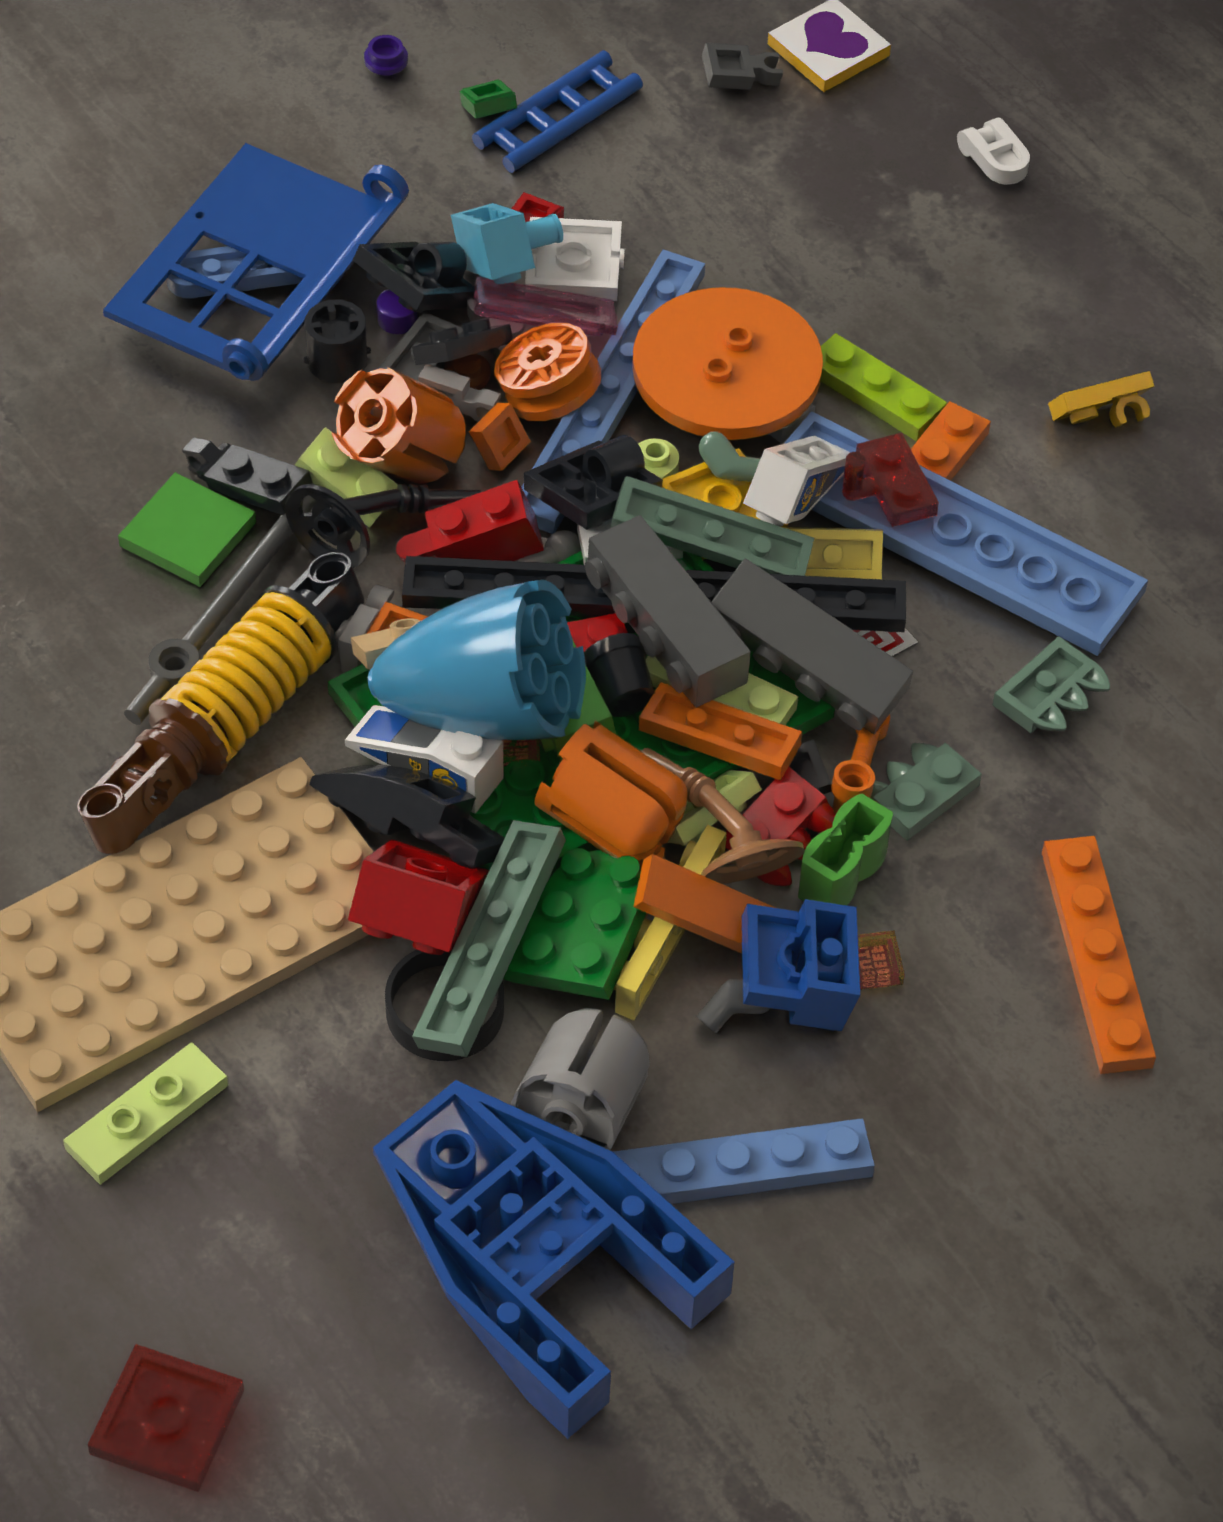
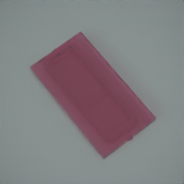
(544, 306)

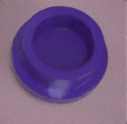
(385, 55)

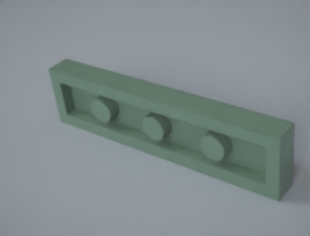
(713, 530)

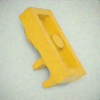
(1083, 403)

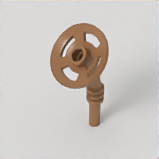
(748, 849)

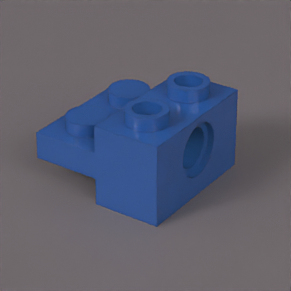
(802, 962)

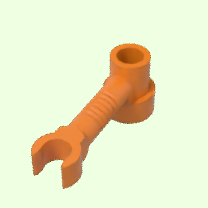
(856, 775)

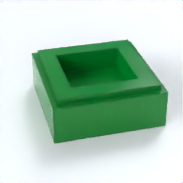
(488, 98)

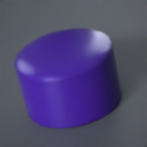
(392, 315)

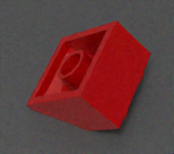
(415, 896)

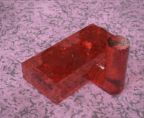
(890, 476)

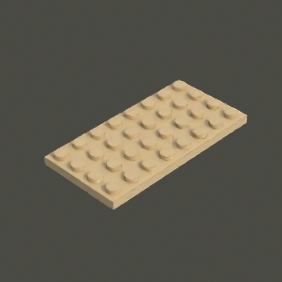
(174, 931)

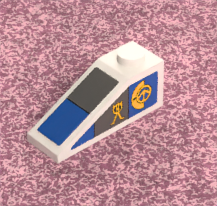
(794, 479)
(454, 757)

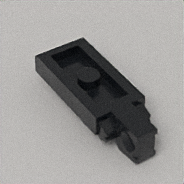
(245, 474)

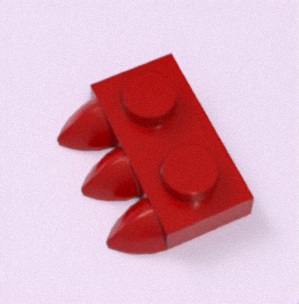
(784, 813)

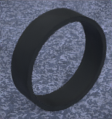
(404, 969)

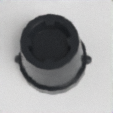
(620, 673)

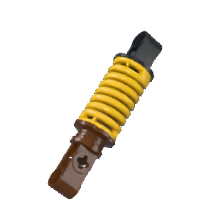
(223, 700)

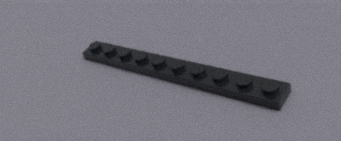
(444, 581)

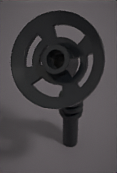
(340, 518)

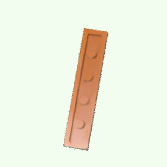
(1098, 955)

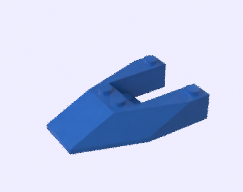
(516, 1206)

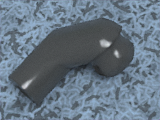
(726, 1003)

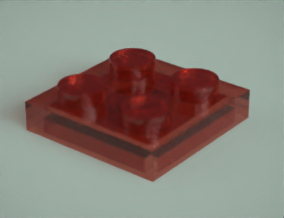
(166, 1417)

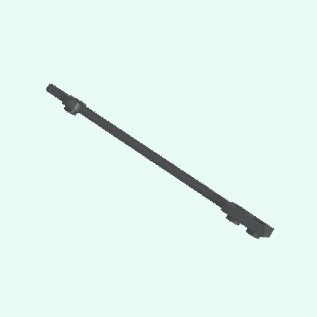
(184, 652)

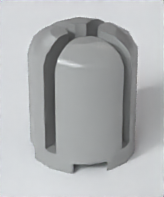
(584, 1080)

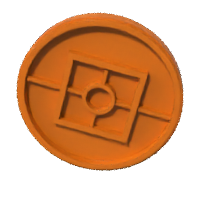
(727, 363)

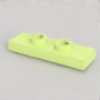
(145, 1113)

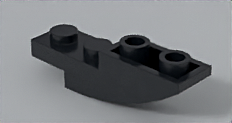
(404, 799)

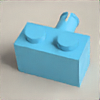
(501, 241)

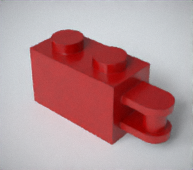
(481, 527)

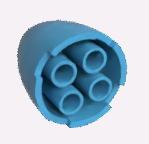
(488, 666)

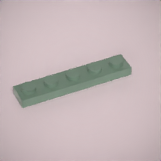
(489, 939)

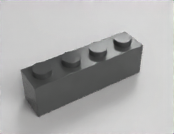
(667, 611)
(812, 648)

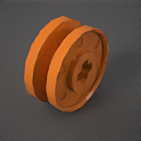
(548, 371)

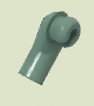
(724, 459)

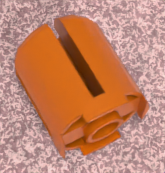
(398, 425)
(614, 794)

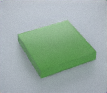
(187, 529)

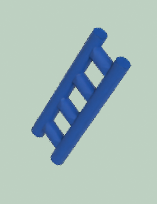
(553, 131)

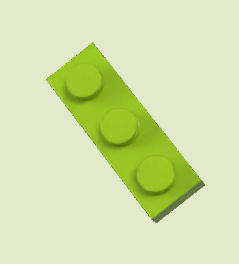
(878, 387)

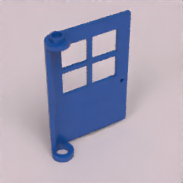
(274, 216)

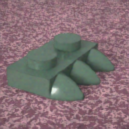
(1050, 683)
(927, 789)

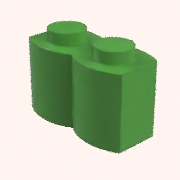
(845, 852)

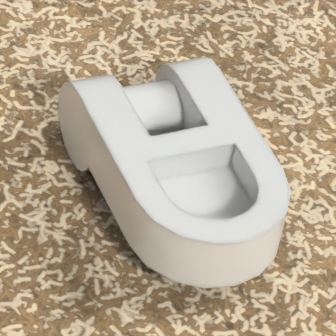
(996, 151)

